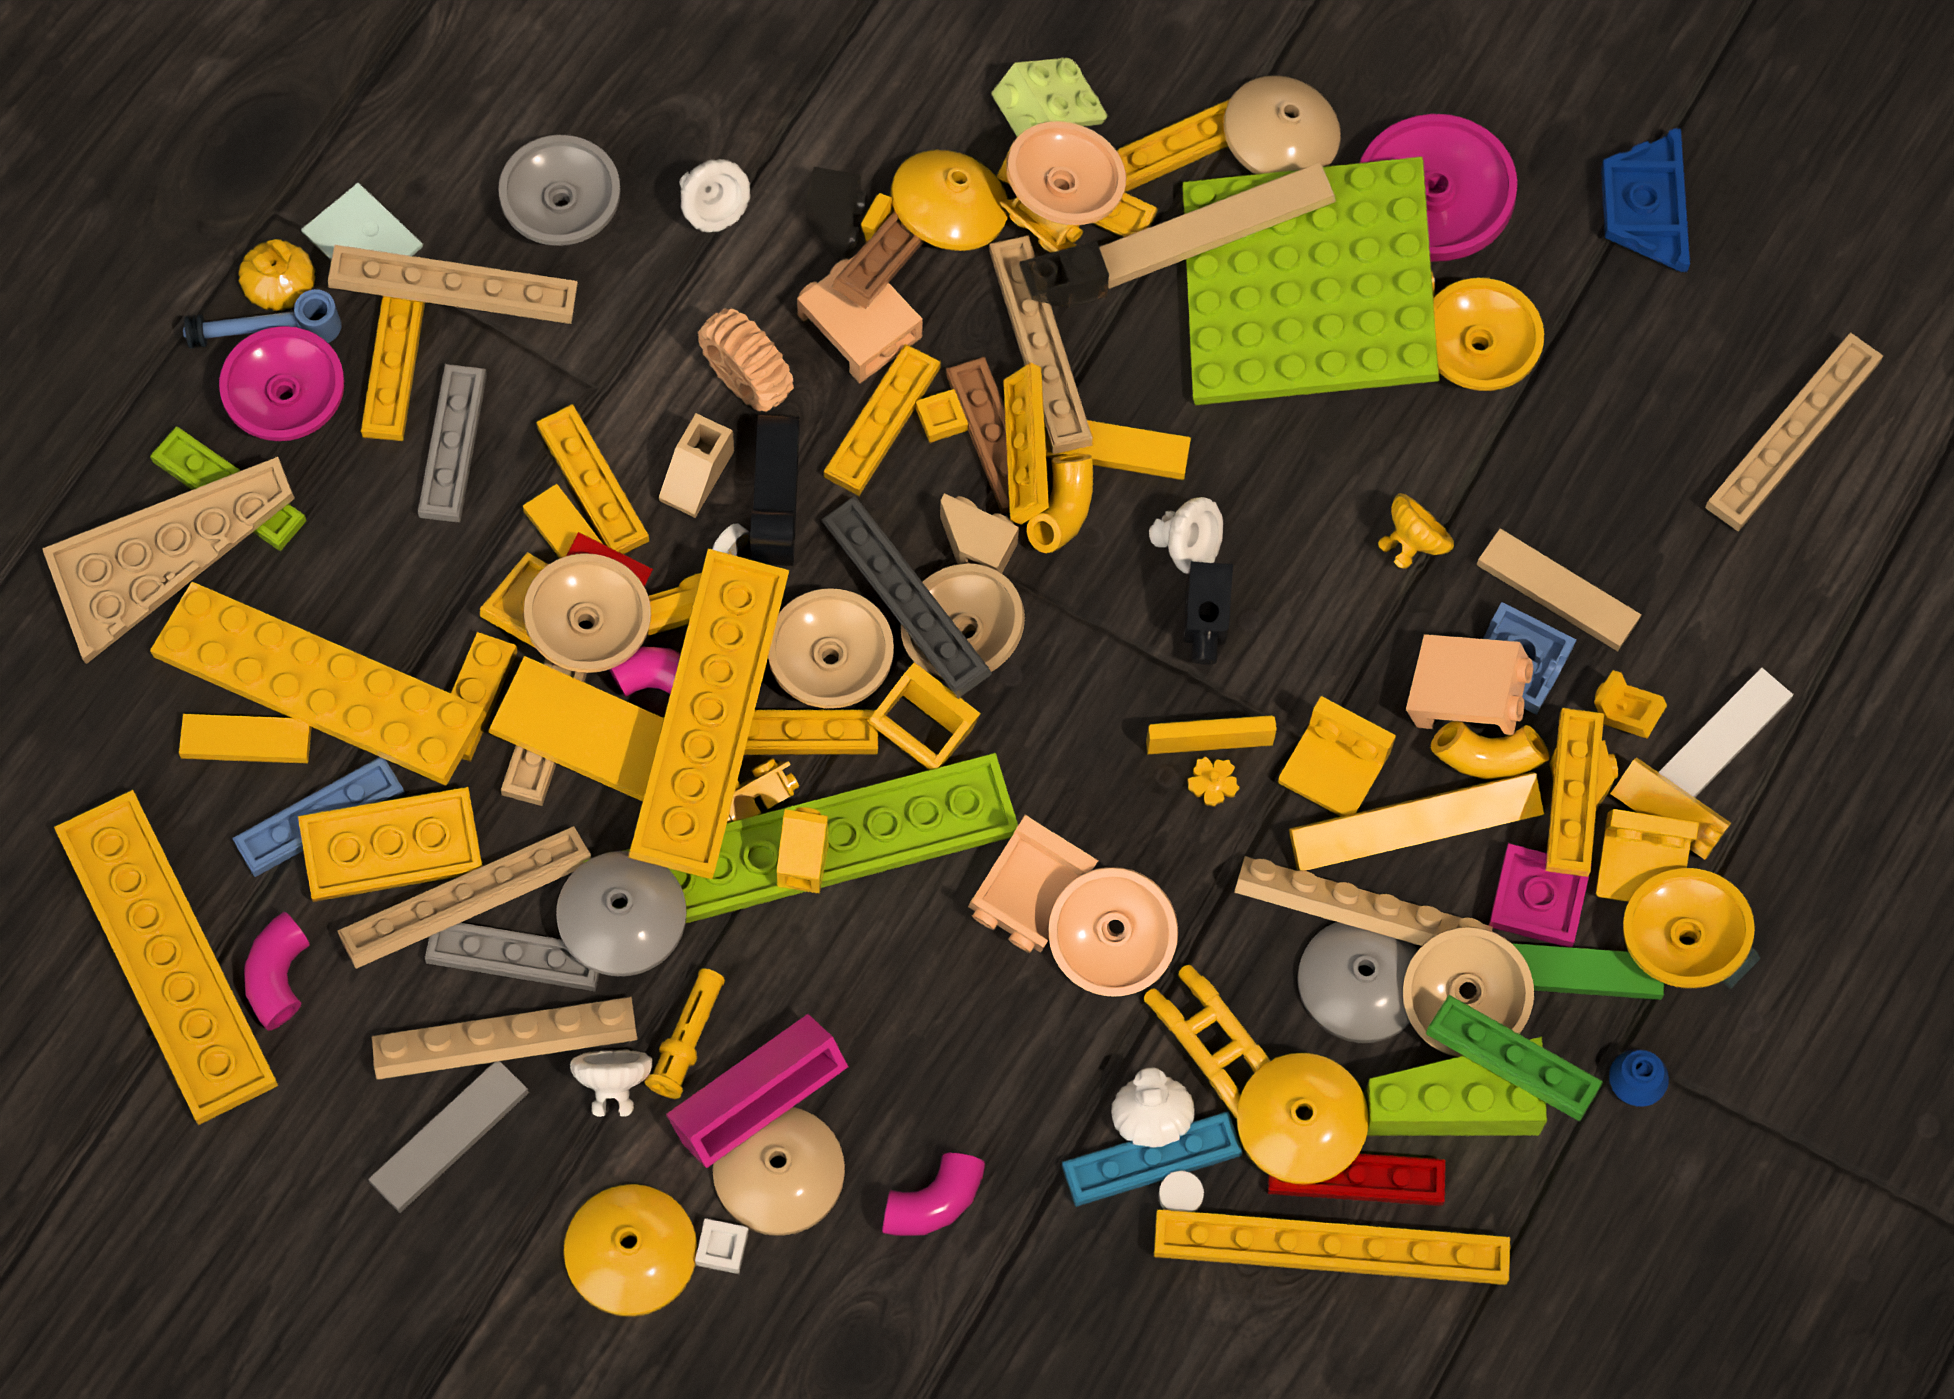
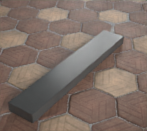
(907, 597)

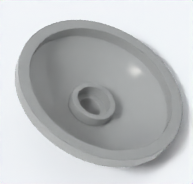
(555, 171)
(625, 938)
(1342, 998)

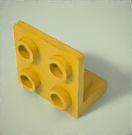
(1337, 758)
(1640, 848)

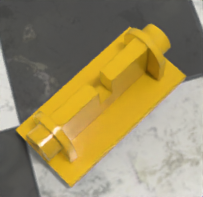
(1051, 235)
(768, 783)

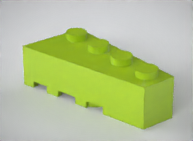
(1451, 1100)

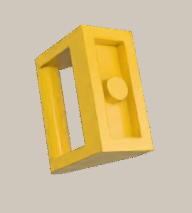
(935, 701)

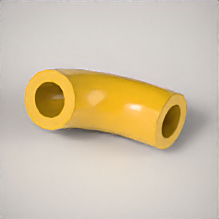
(1067, 503)
(1489, 756)

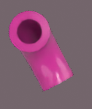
(647, 669)
(268, 971)
(938, 1203)

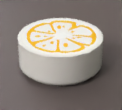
(732, 540)

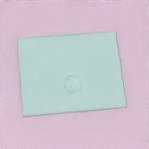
(361, 223)

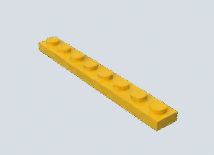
(1332, 1247)

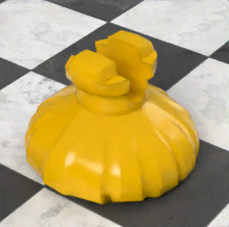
(276, 285)
(1415, 531)

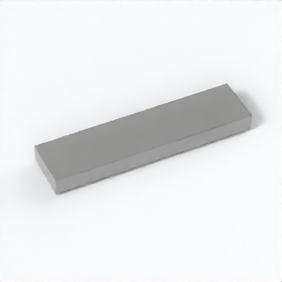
(452, 443)
(509, 955)
(448, 1136)

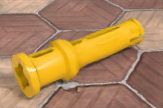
(680, 1050)

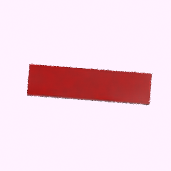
(1378, 1180)

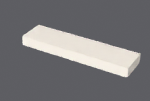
(1727, 733)

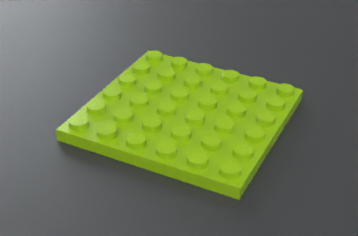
(1320, 297)

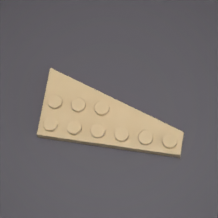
(141, 560)

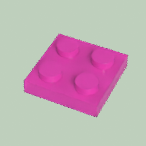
(1536, 900)

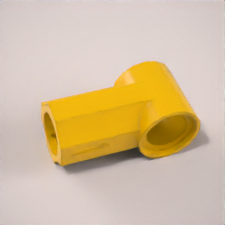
(674, 606)

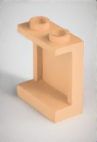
(864, 336)
(1469, 682)
(1027, 884)

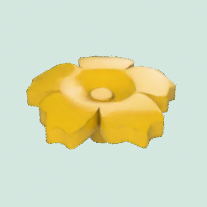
(1213, 781)

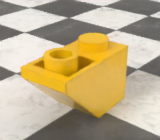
(802, 850)

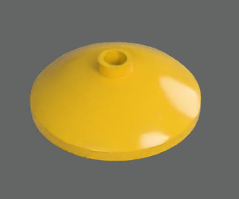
(949, 200)
(1489, 315)
(1692, 906)
(1297, 1148)
(634, 1278)

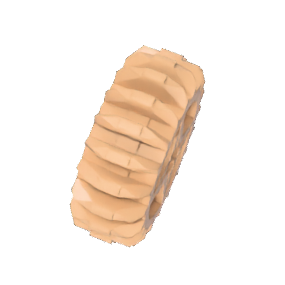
(745, 359)

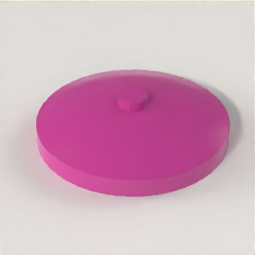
(1466, 179)

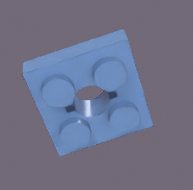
(1542, 642)

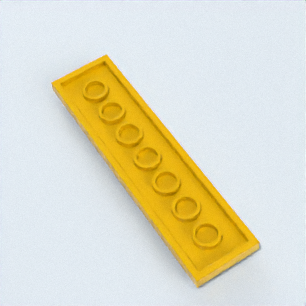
(319, 683)
(709, 714)
(166, 957)

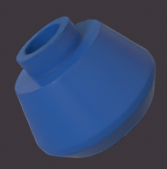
(1631, 1084)

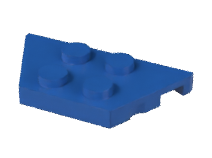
(1647, 201)

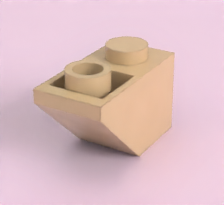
(696, 465)
(977, 535)

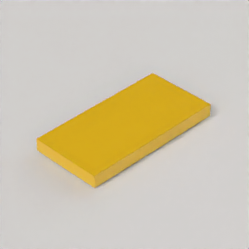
(579, 727)
(389, 844)

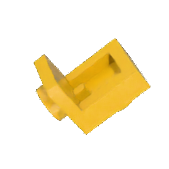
(1627, 706)

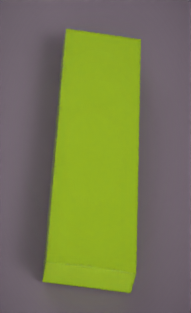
(198, 466)

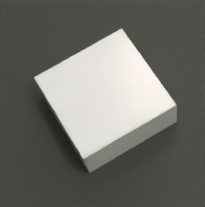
(721, 1246)

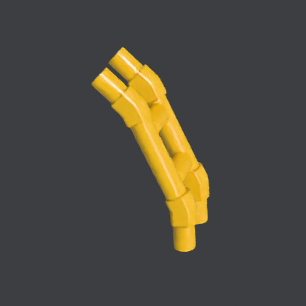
(1187, 1033)

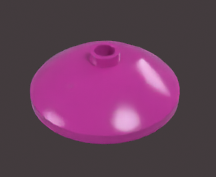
(278, 363)

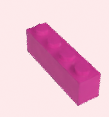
(757, 1090)

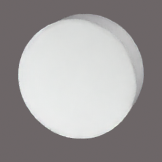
(1181, 1192)

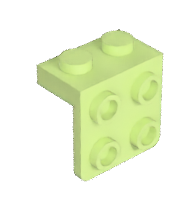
(1047, 93)

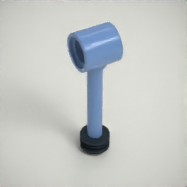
(306, 306)

